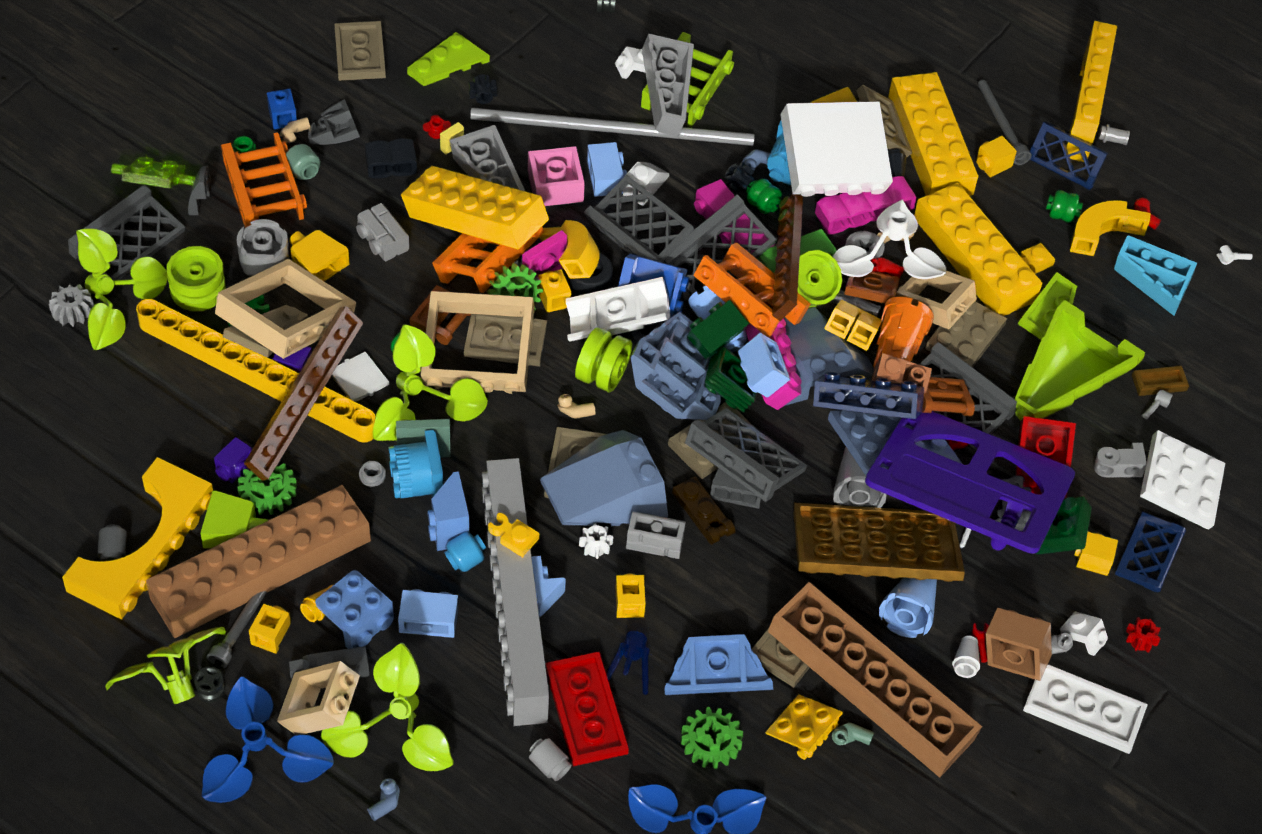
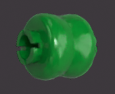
(764, 196)
(1064, 206)

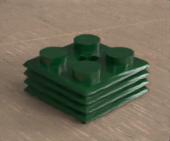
(729, 380)
(1069, 527)

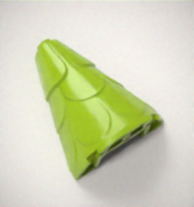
(1070, 365)

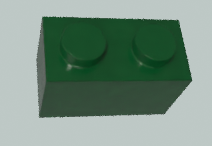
(717, 329)

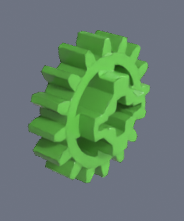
(524, 282)
(270, 492)
(701, 743)

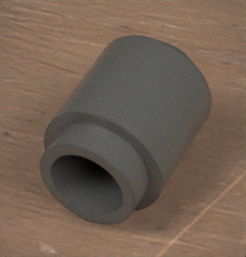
(112, 543)

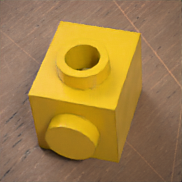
(996, 156)
(554, 290)
(1097, 554)

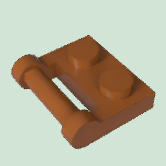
(443, 335)
(951, 391)

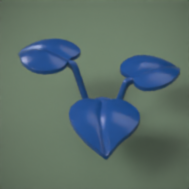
(246, 709)
(736, 808)

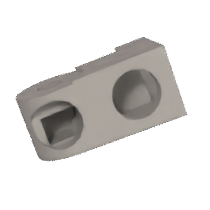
(1121, 462)

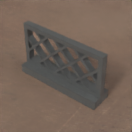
(126, 212)
(711, 228)
(622, 235)
(977, 385)
(740, 462)

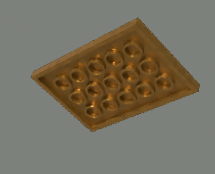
(876, 542)

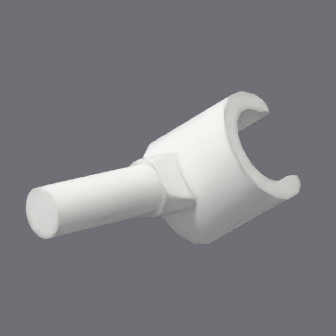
(1228, 256)

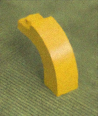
(1105, 218)
(581, 252)

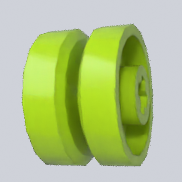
(818, 277)
(195, 278)
(603, 359)

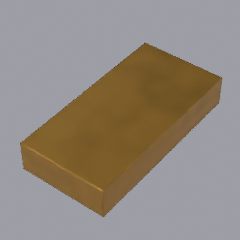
(1153, 380)

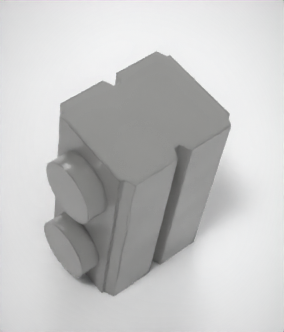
(383, 232)
(655, 535)

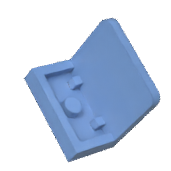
(356, 609)

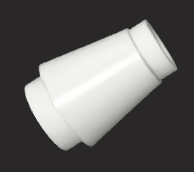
(967, 658)

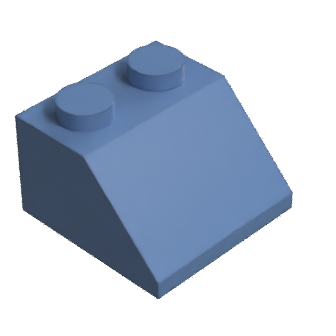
(448, 513)

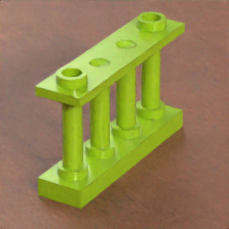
(713, 80)

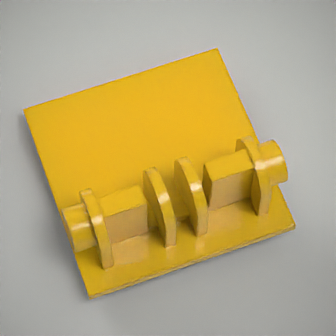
(805, 725)

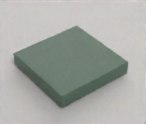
(414, 431)

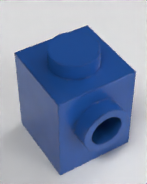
(281, 108)

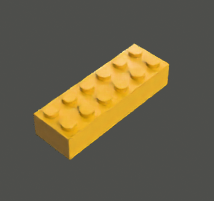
(932, 133)
(475, 207)
(977, 249)

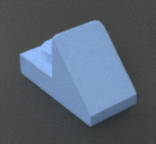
(547, 590)

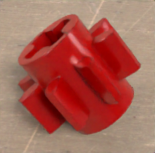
(1143, 634)

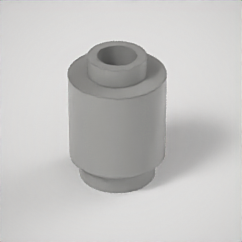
(549, 759)

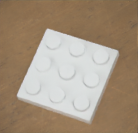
(1182, 480)

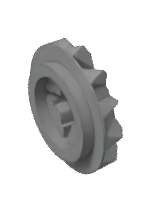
(867, 240)

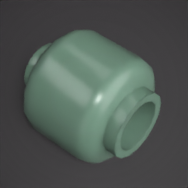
(303, 162)

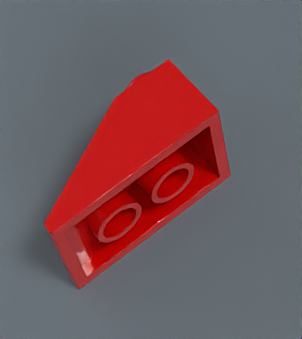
(1046, 438)

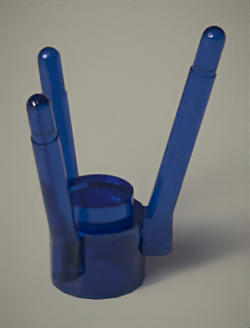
(632, 648)

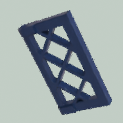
(1083, 146)
(1140, 576)

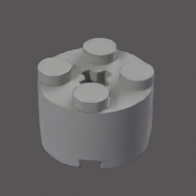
(261, 246)

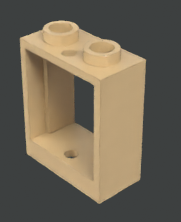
(945, 314)
(298, 707)

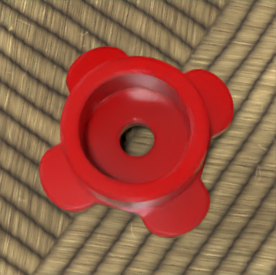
(436, 126)

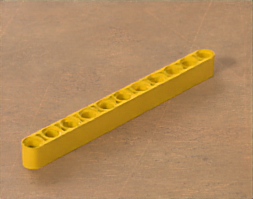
(250, 367)

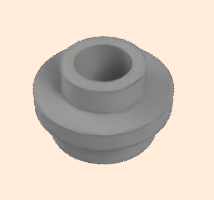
(369, 468)

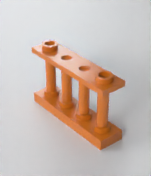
(244, 194)
(466, 248)
(755, 276)

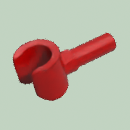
(981, 637)

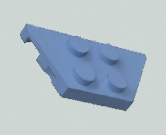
(716, 666)

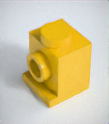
(630, 596)
(269, 628)

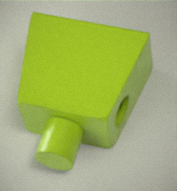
(227, 518)

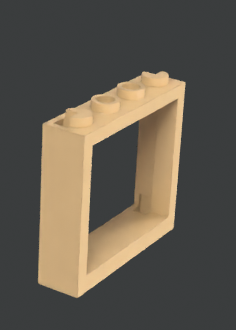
(484, 305)
(282, 342)

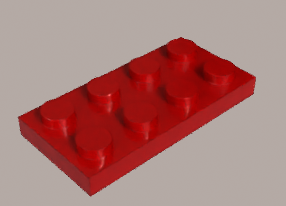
(586, 709)

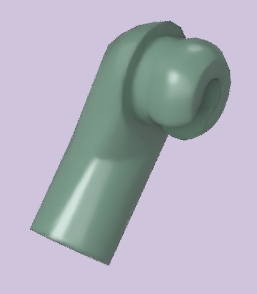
(851, 732)

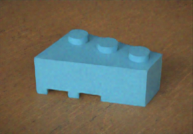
(1155, 272)

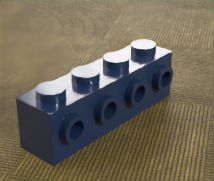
(869, 396)

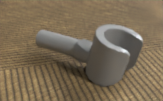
(1163, 398)

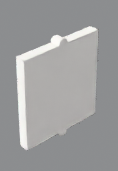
(359, 377)

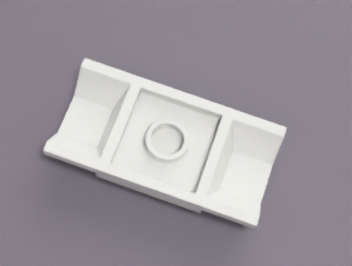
(618, 308)

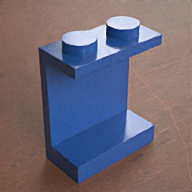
(641, 269)

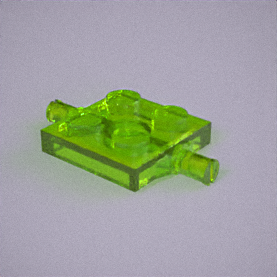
(153, 173)

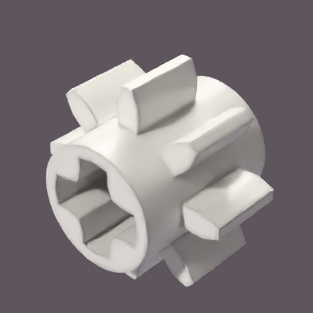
(596, 541)

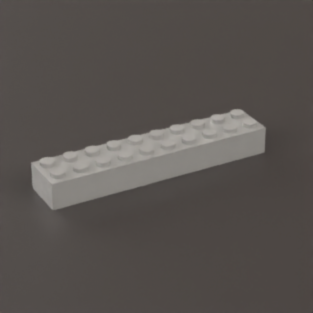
(515, 600)

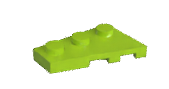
(447, 57)
(1042, 310)

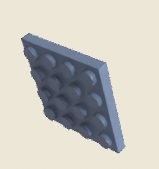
(868, 433)

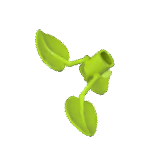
(148, 281)
(410, 353)
(399, 674)
(178, 682)

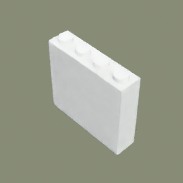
(836, 148)

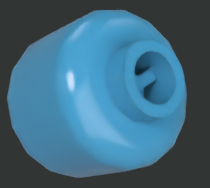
(465, 551)

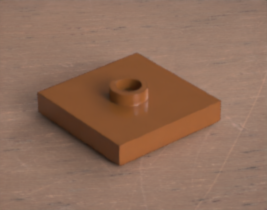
(873, 286)

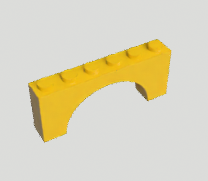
(1093, 85)
(119, 583)

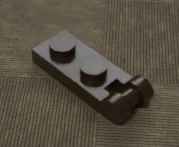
(703, 510)

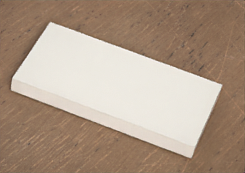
(1086, 708)

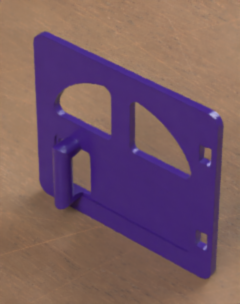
(966, 491)

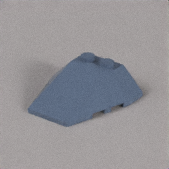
(822, 352)
(674, 371)
(607, 483)

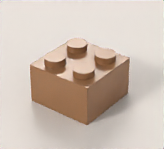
(1019, 643)

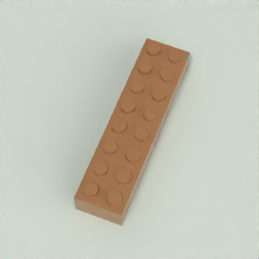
(258, 561)
(874, 679)

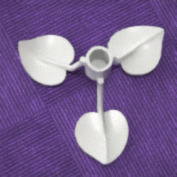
(895, 223)

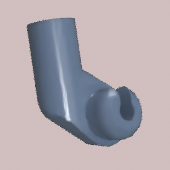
(756, 157)
(388, 799)

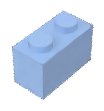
(604, 167)
(763, 365)
(428, 613)

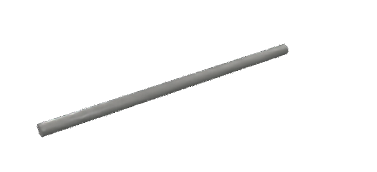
(608, 126)

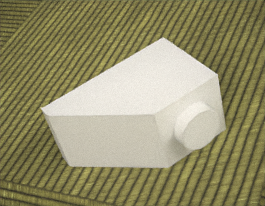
(647, 176)

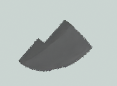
(334, 126)
(199, 190)

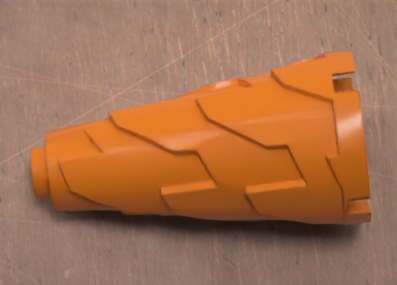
(903, 328)

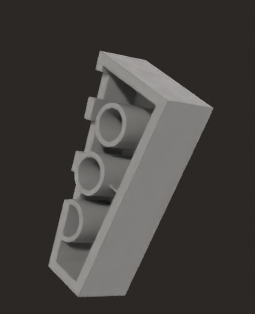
(668, 81)
(485, 157)

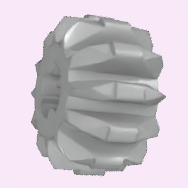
(71, 304)

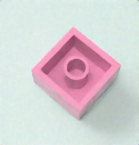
(556, 175)

